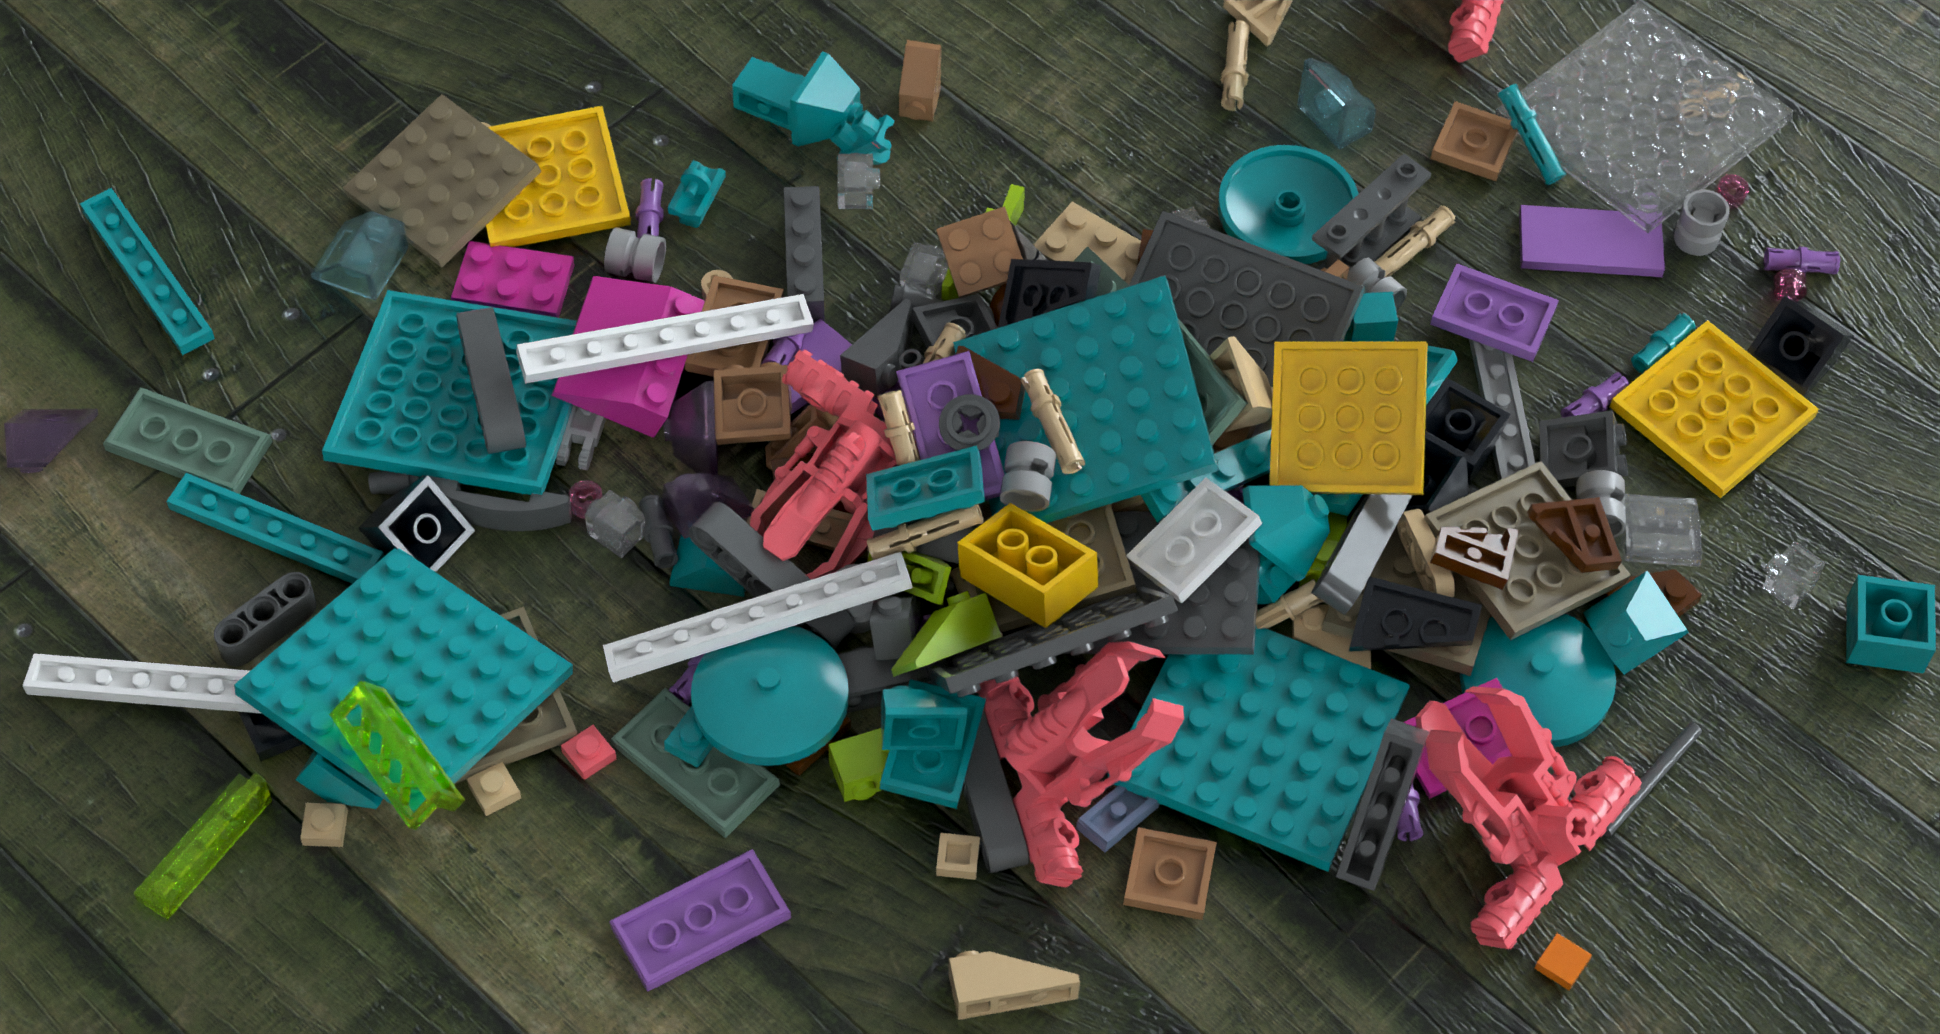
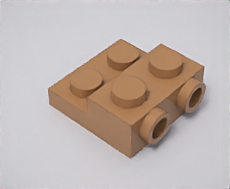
(752, 404)

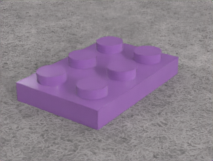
(1494, 312)

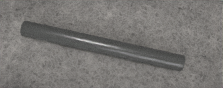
(1657, 772)

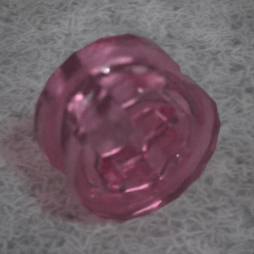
(1737, 183)
(1790, 283)
(583, 490)

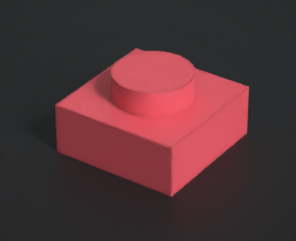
(588, 752)

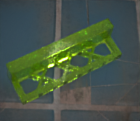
(408, 749)
(204, 845)

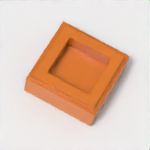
(1563, 961)

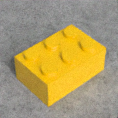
(1028, 565)

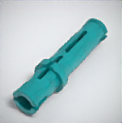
(1524, 121)

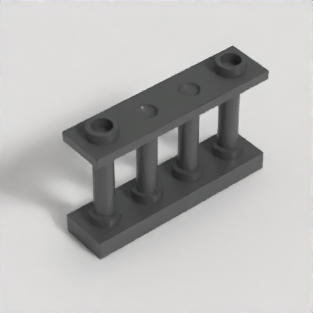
(1374, 217)

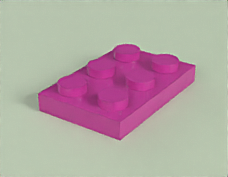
(513, 279)
(1479, 728)

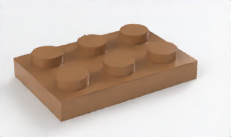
(728, 293)

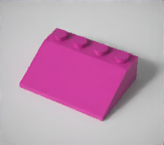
(633, 393)

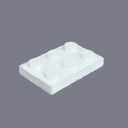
(1193, 540)

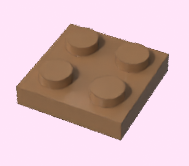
(1474, 141)
(979, 251)
(1170, 873)

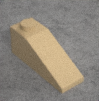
(1000, 983)

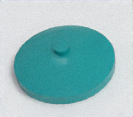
(1283, 198)
(1556, 670)
(771, 697)

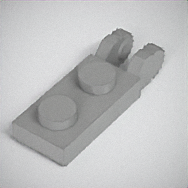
(584, 429)

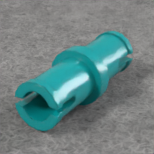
(1662, 342)

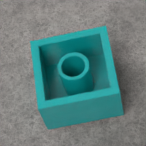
(1890, 624)

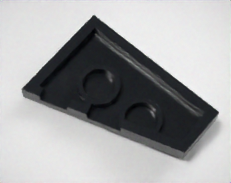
(1046, 286)
(1411, 618)

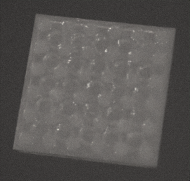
(1649, 115)

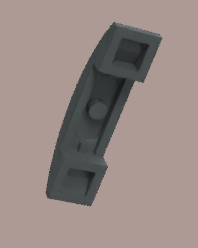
(506, 514)

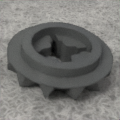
(972, 407)

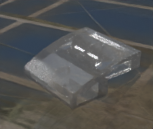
(1662, 530)

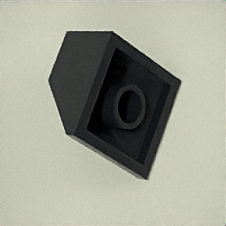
(1799, 344)
(1462, 426)
(1443, 483)
(419, 523)

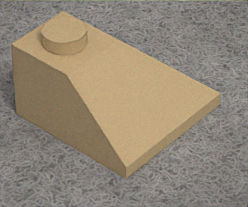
(1248, 380)

